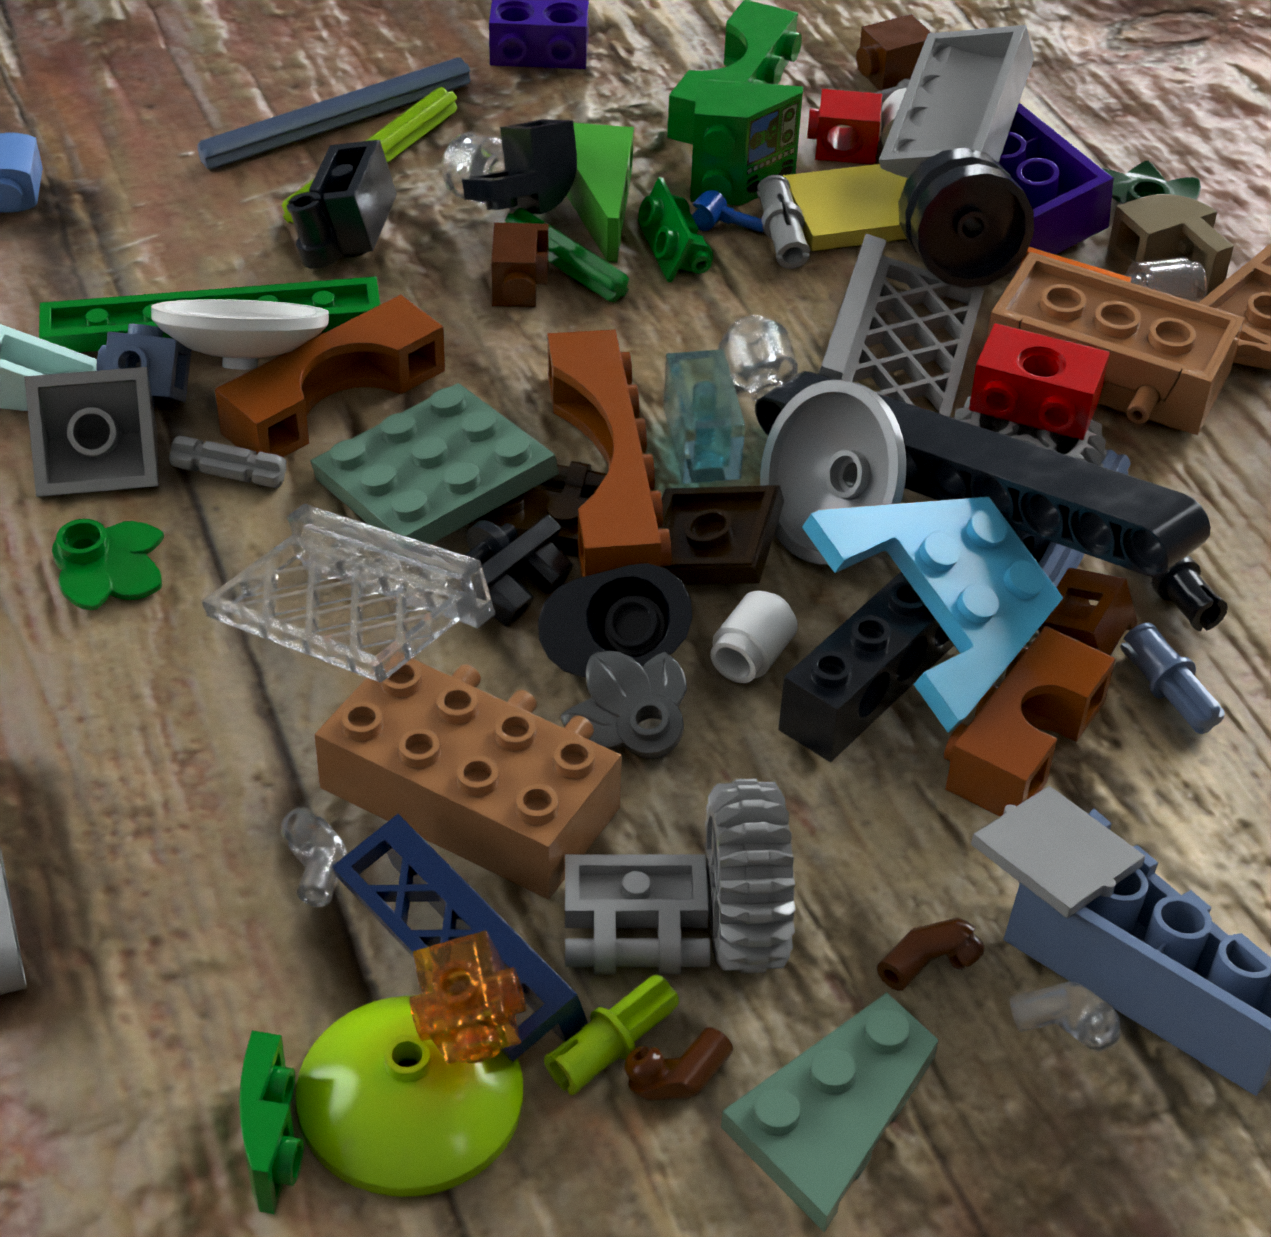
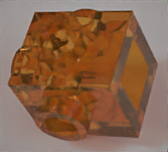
(466, 999)

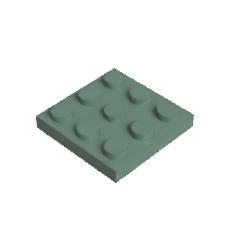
(434, 466)

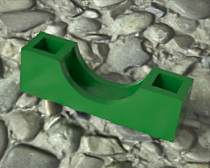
(757, 49)

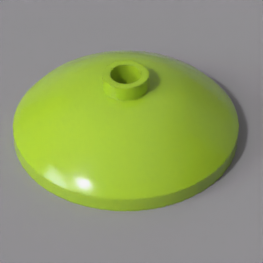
(396, 1124)

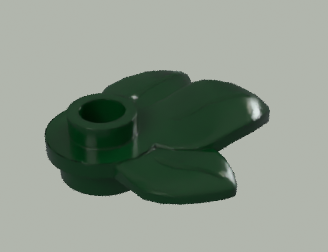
(1147, 180)

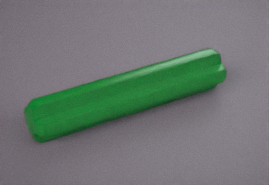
(579, 261)

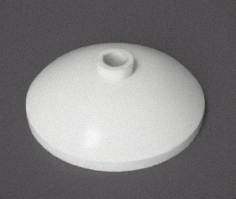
(239, 328)

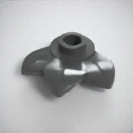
(629, 694)

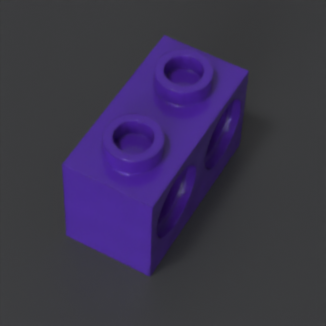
(539, 33)

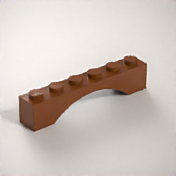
(596, 394)

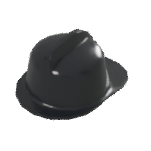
(618, 610)

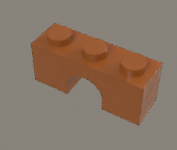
(1046, 687)

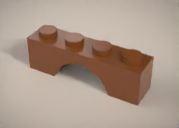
(382, 349)

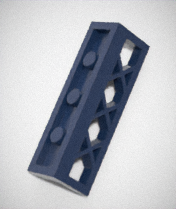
(464, 912)

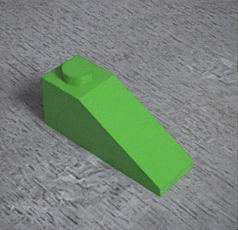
(603, 182)

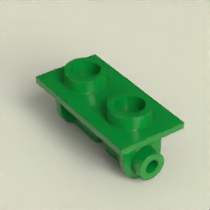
(673, 233)

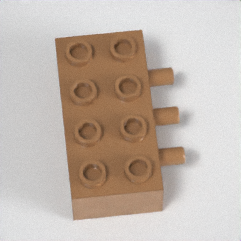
(1163, 349)
(472, 771)

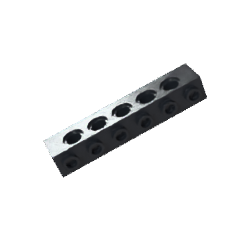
(866, 666)

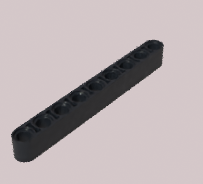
(1035, 487)

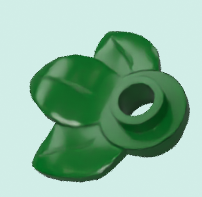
(106, 561)

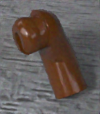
(680, 1077)

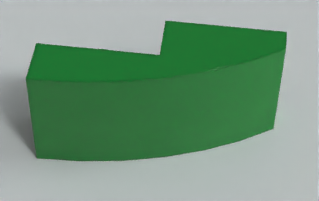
(266, 1120)

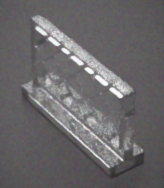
(367, 563)

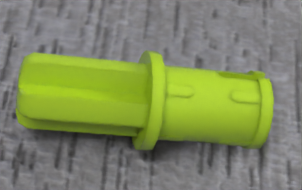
(610, 1034)

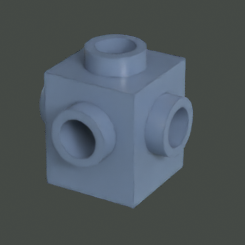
(146, 347)

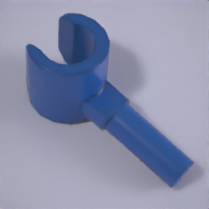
(714, 208)

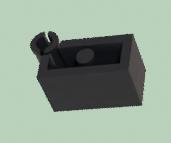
(344, 204)

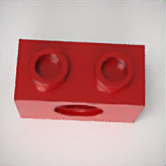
(1038, 381)

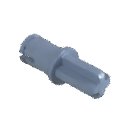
(1172, 677)

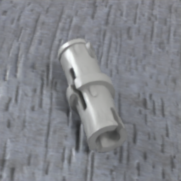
(783, 221)

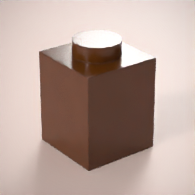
(890, 50)

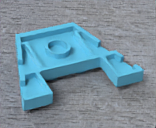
(965, 571)

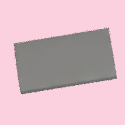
(959, 96)

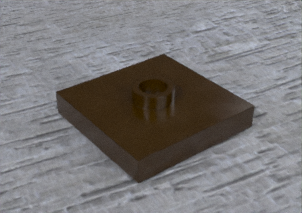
(721, 532)

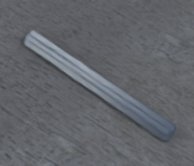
(331, 113)

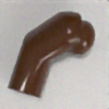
(927, 943)

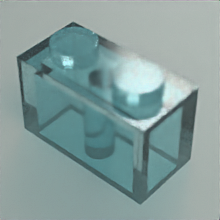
(703, 416)

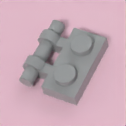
(636, 893)

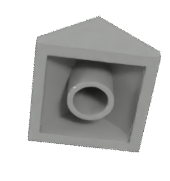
(92, 431)

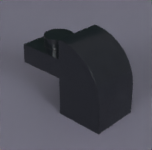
(537, 171)

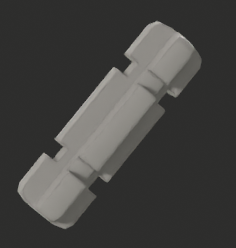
(228, 461)

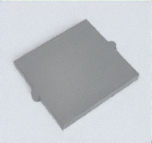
(1058, 851)

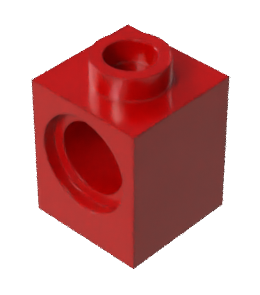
(849, 144)

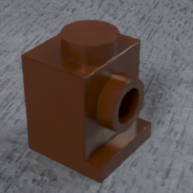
(519, 263)
(1093, 625)

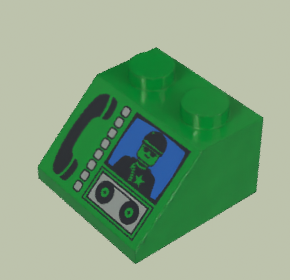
(743, 137)

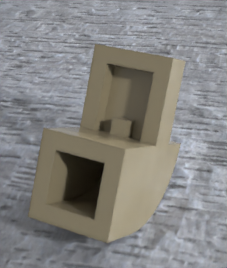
(1170, 228)

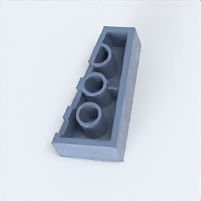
(1162, 967)

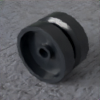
(966, 217)

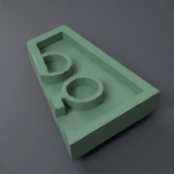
(831, 1104)

